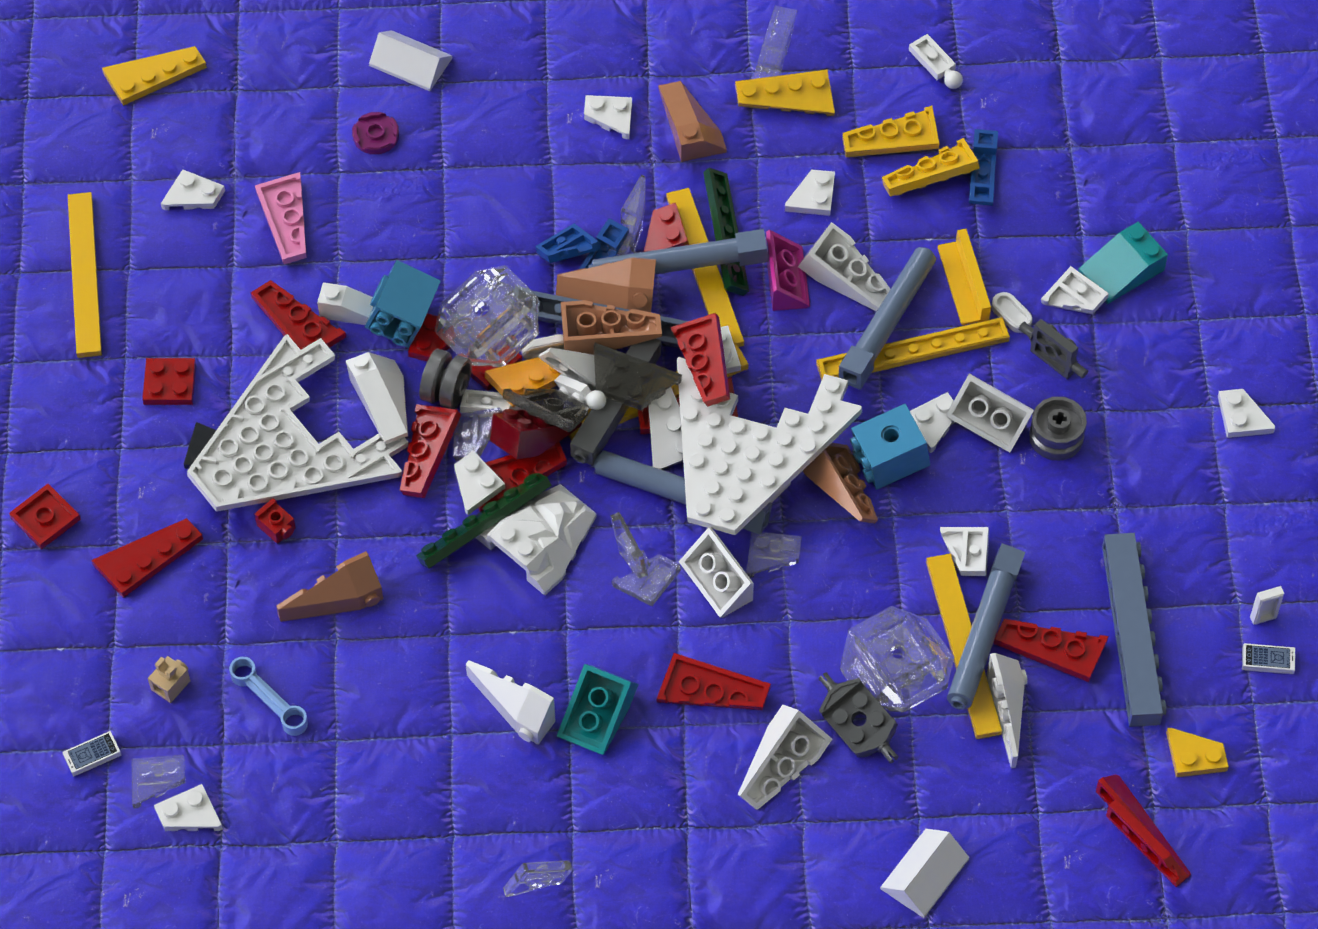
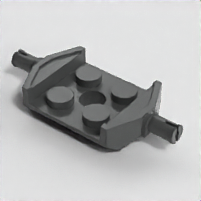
(849, 700)

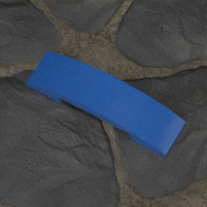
(983, 179)
(610, 241)

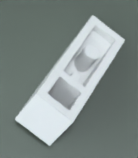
(344, 304)
(572, 364)

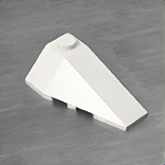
(842, 268)
(1007, 690)
(523, 707)
(785, 750)

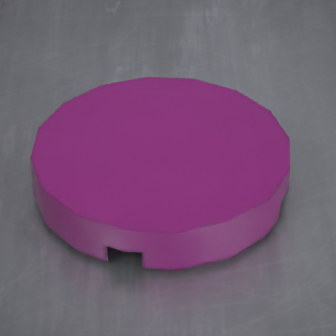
(375, 133)

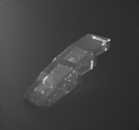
(776, 42)
(633, 216)

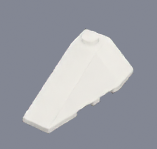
(381, 392)

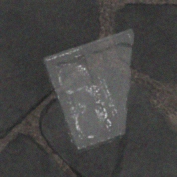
(473, 432)
(628, 547)
(772, 551)
(649, 588)
(155, 776)
(536, 876)

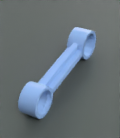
(268, 696)

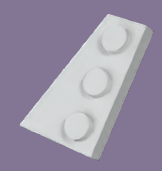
(665, 431)

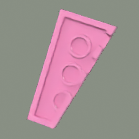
(284, 213)

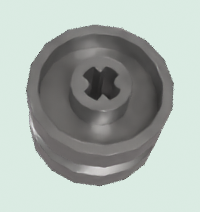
(445, 379)
(1057, 428)

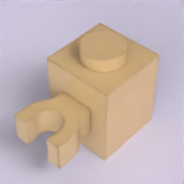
(169, 678)

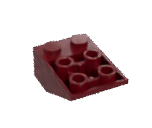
(524, 434)

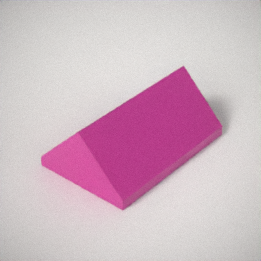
(786, 279)

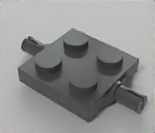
(1053, 348)

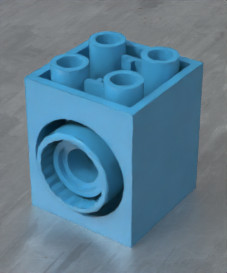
(401, 303)
(889, 447)

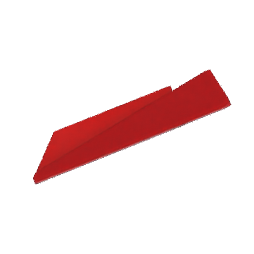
(1138, 827)

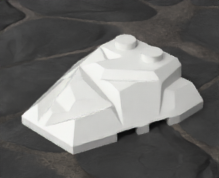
(543, 535)

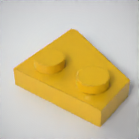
(1195, 754)

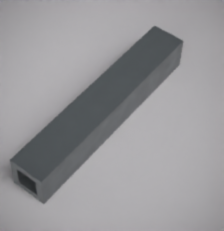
(602, 423)

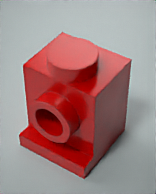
(268, 521)

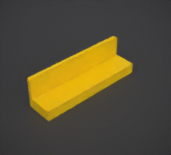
(965, 279)

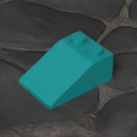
(1125, 262)
(596, 709)

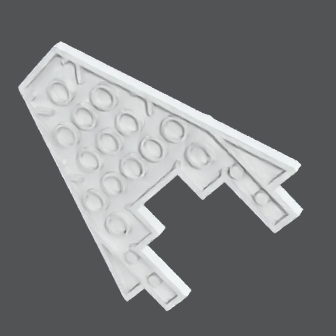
(269, 453)
(741, 464)

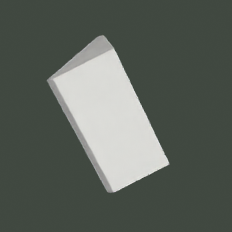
(408, 59)
(989, 413)
(717, 574)
(926, 871)

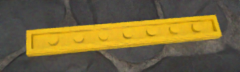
(84, 275)
(707, 278)
(928, 346)
(957, 628)

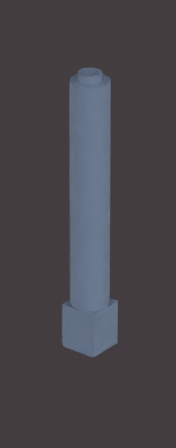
(746, 248)
(860, 358)
(659, 483)
(985, 626)

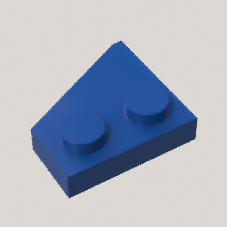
(567, 244)

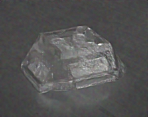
(500, 332)
(897, 681)

